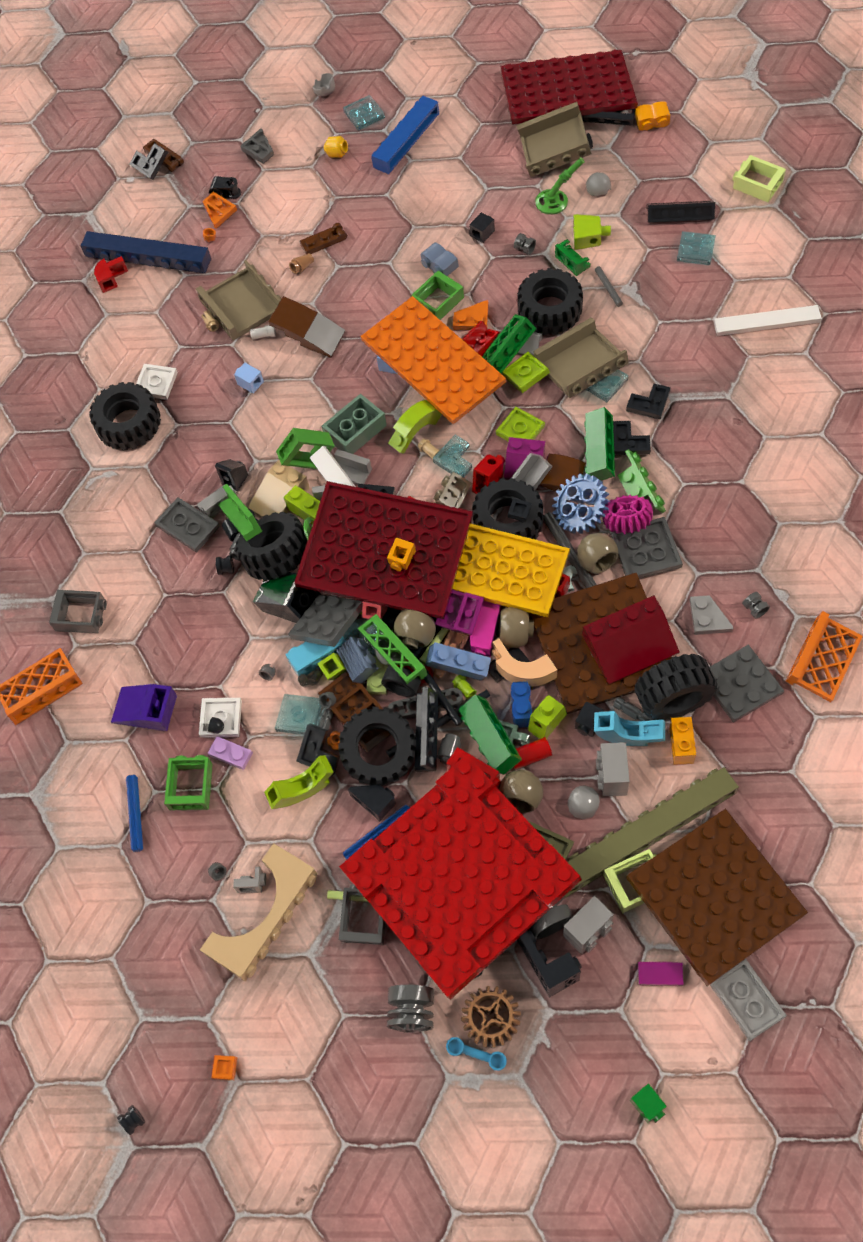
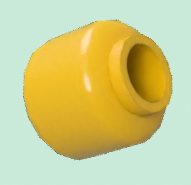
(336, 146)

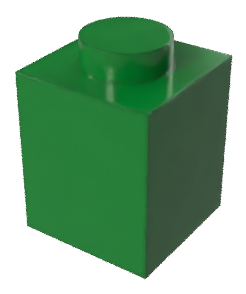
(649, 1104)

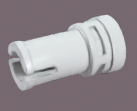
(262, 332)

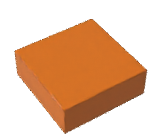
(224, 1067)

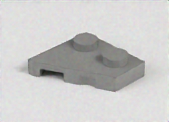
(707, 616)

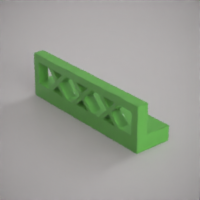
(239, 515)
(395, 645)

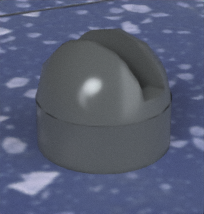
(267, 672)
(323, 702)
(217, 876)

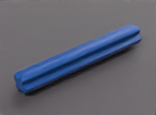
(134, 813)
(375, 832)

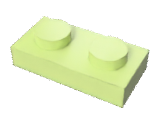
(374, 683)

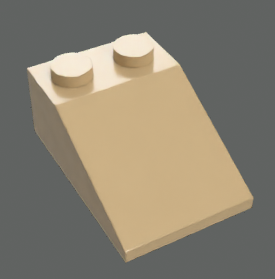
(274, 487)

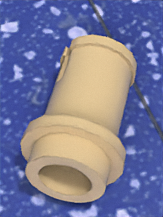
(211, 323)
(425, 446)

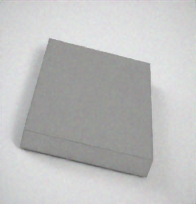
(748, 1000)

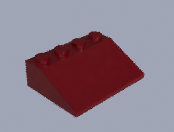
(630, 640)

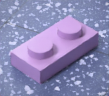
(230, 753)

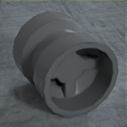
(525, 244)
(756, 605)

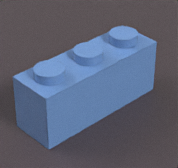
(458, 661)

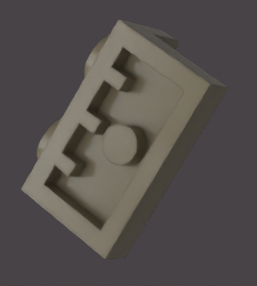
(453, 490)

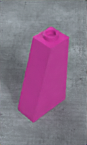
(485, 629)

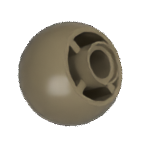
(597, 552)
(515, 627)
(414, 629)
(522, 790)

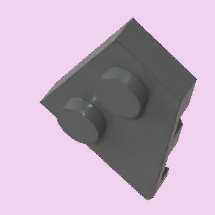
(258, 147)

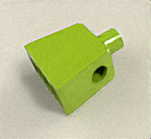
(588, 231)
(548, 715)

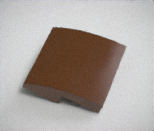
(563, 468)

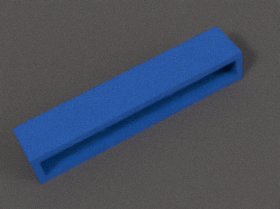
(405, 134)

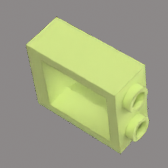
(754, 188)
(615, 885)

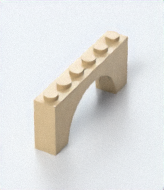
(243, 952)

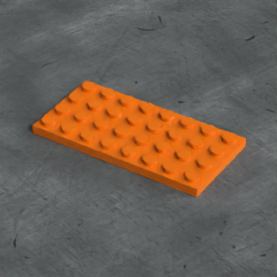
(433, 360)

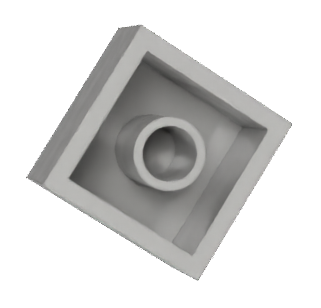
(612, 769)
(588, 925)

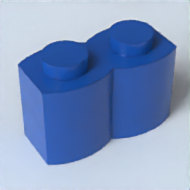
(521, 704)

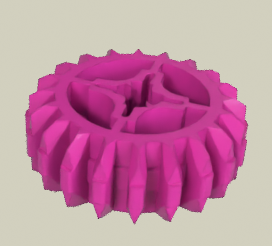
(628, 514)

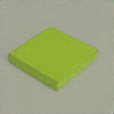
(525, 372)
(520, 425)

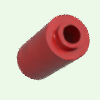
(533, 752)

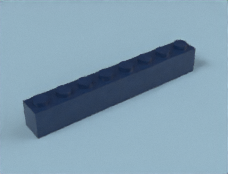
(146, 252)

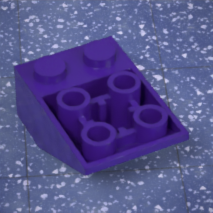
(145, 706)

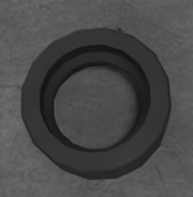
(397, 685)

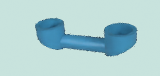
(456, 1047)

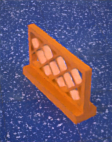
(811, 645)
(43, 694)

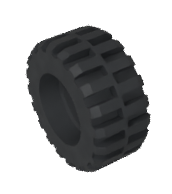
(550, 284)
(120, 399)
(500, 495)
(275, 549)
(676, 687)
(377, 719)

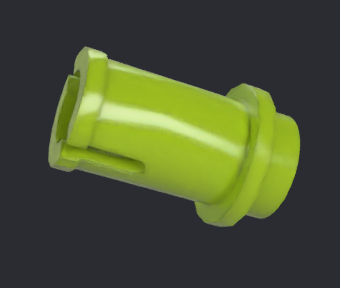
(466, 689)

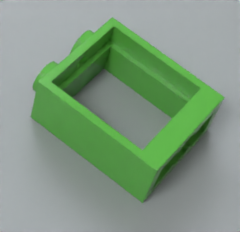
(445, 284)
(289, 449)
(199, 802)

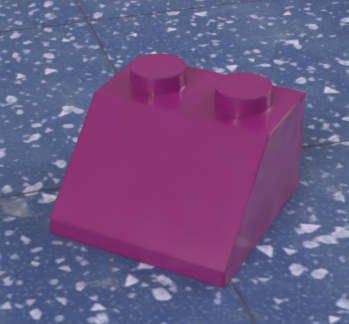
(517, 452)

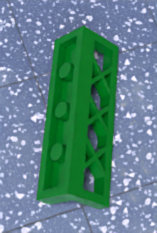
(510, 346)

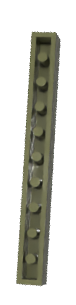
(652, 826)

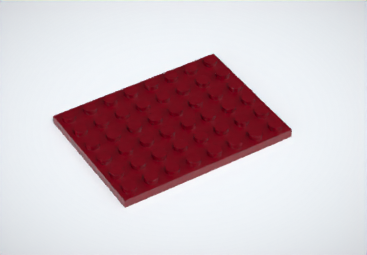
(592, 80)
(354, 538)

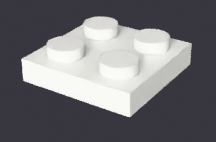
(157, 380)
(225, 709)

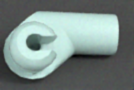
(570, 571)

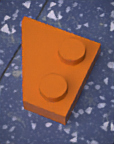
(218, 209)
(469, 317)

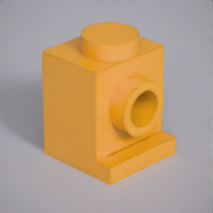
(401, 548)

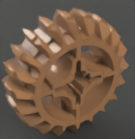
(485, 1026)

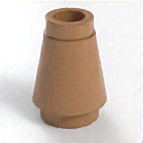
(300, 263)

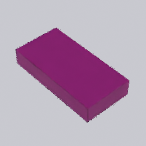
(660, 973)

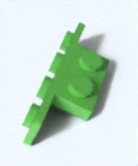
(637, 483)

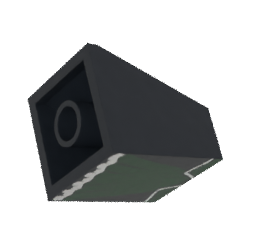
(283, 598)

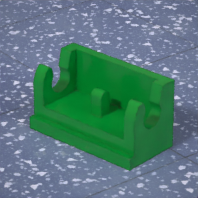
(570, 258)

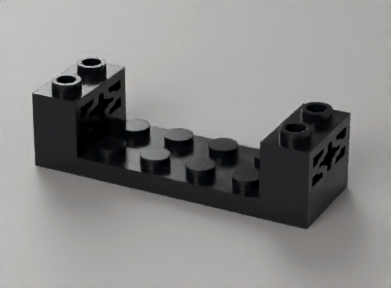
(554, 975)

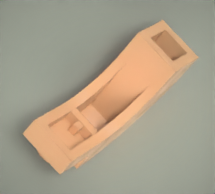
(535, 672)

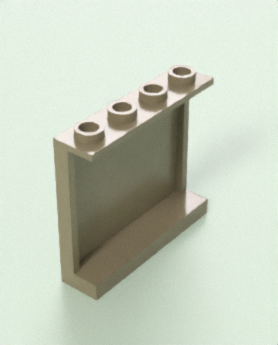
(554, 139)
(240, 301)
(580, 358)

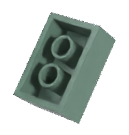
(355, 424)

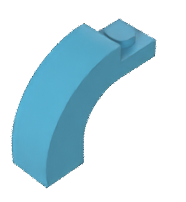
(634, 733)

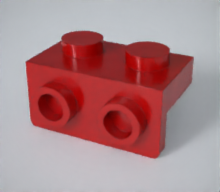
(480, 338)

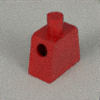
(487, 470)

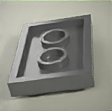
(187, 524)

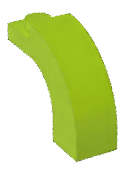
(411, 422)
(296, 789)

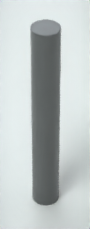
(608, 286)

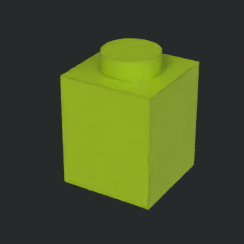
(332, 667)

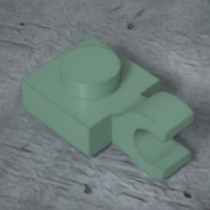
(514, 735)

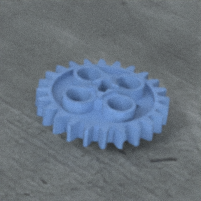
(575, 519)

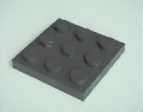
(649, 550)
(326, 620)
(743, 683)

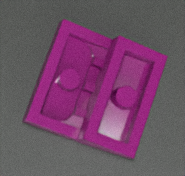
(461, 612)

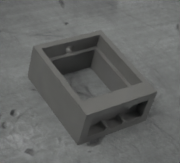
(60, 608)
(357, 937)

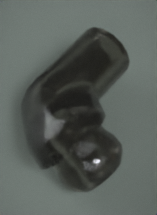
(310, 680)

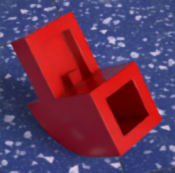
(107, 271)

